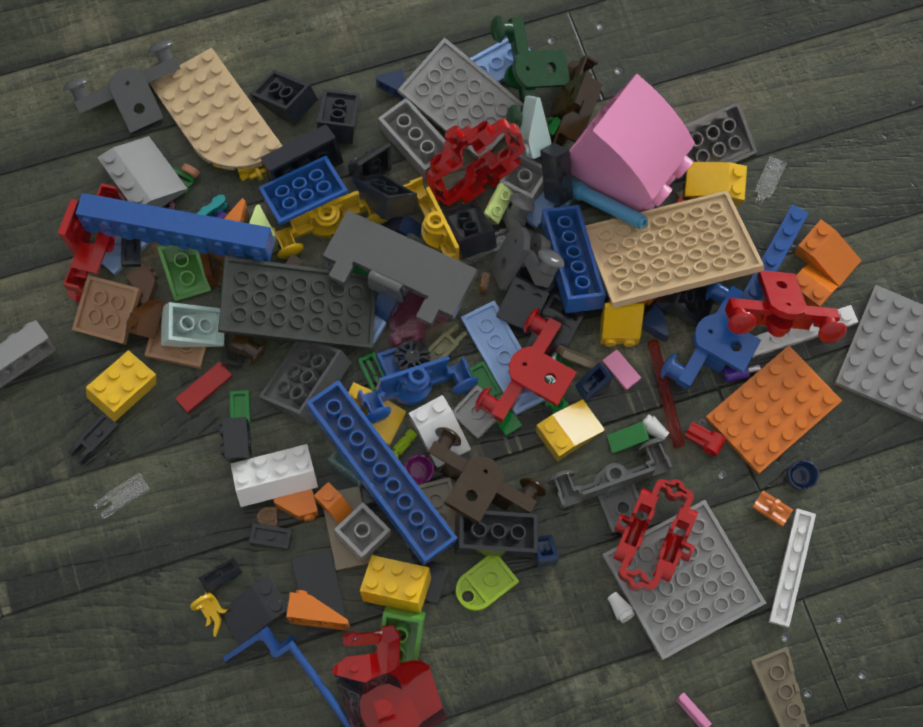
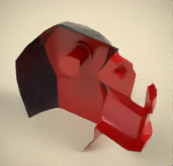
(384, 691)

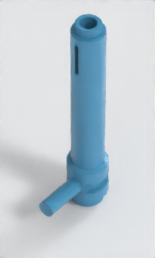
(583, 192)

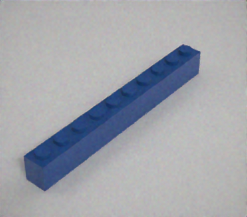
(772, 260)

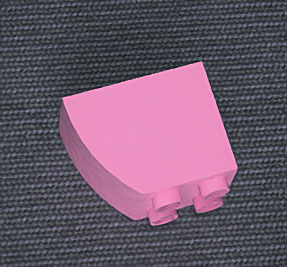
(633, 148)

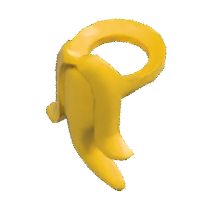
(211, 609)

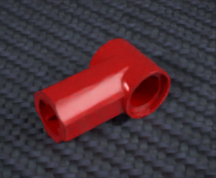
(709, 441)

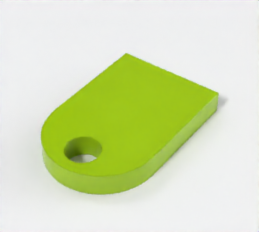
(486, 582)

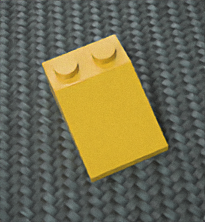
(716, 177)
(621, 324)
(387, 427)
(569, 429)

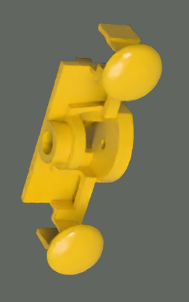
(321, 222)
(434, 228)

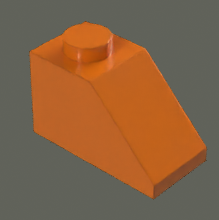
(333, 503)
(298, 505)

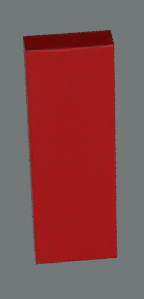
(203, 387)

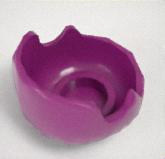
(420, 468)

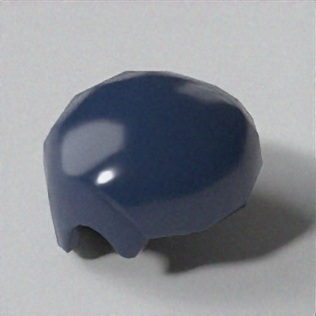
(803, 475)

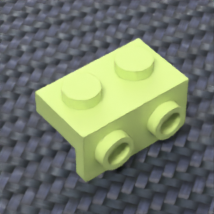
(498, 204)

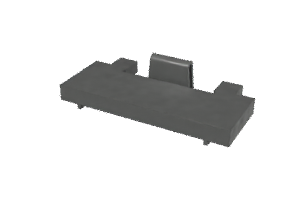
(399, 266)

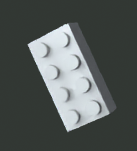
(273, 475)

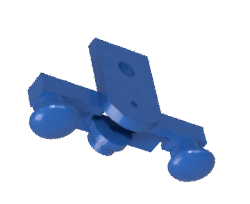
(713, 338)
(412, 384)

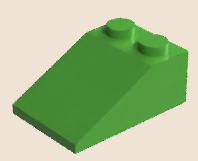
(183, 271)
(410, 627)

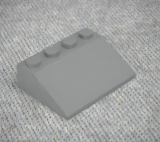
(142, 173)

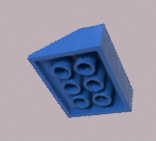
(302, 190)

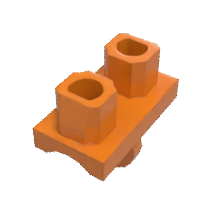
(772, 508)

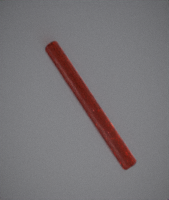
(666, 394)

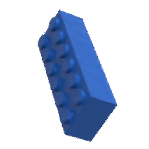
(579, 278)

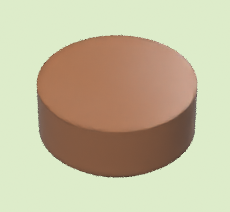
(189, 170)

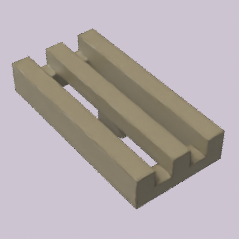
(576, 356)

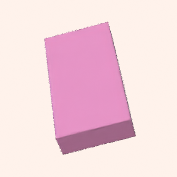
(621, 370)
(691, 709)

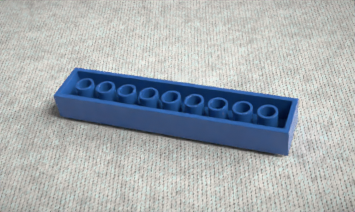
(175, 228)
(381, 472)

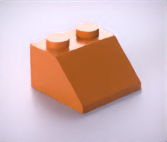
(815, 286)

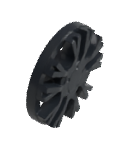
(411, 356)

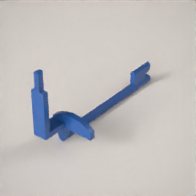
(277, 649)

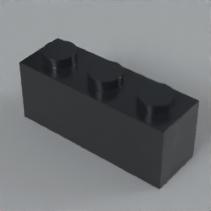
(556, 174)

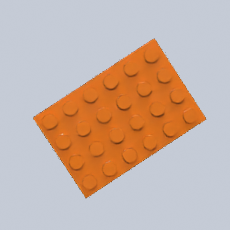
(773, 409)

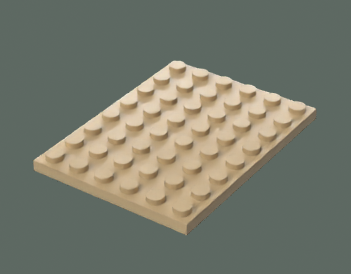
(675, 251)

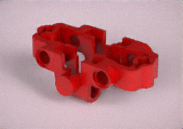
(477, 171)
(672, 545)

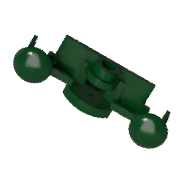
(528, 67)

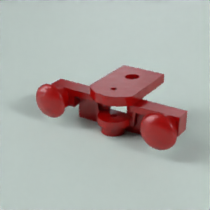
(86, 256)
(783, 310)
(528, 370)

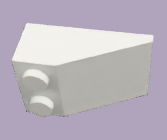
(430, 417)

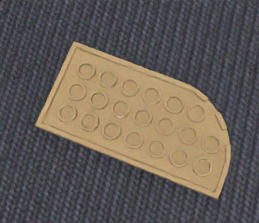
(215, 113)

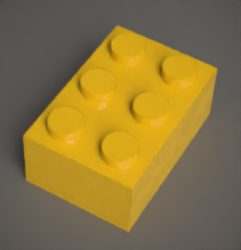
(121, 385)
(395, 584)

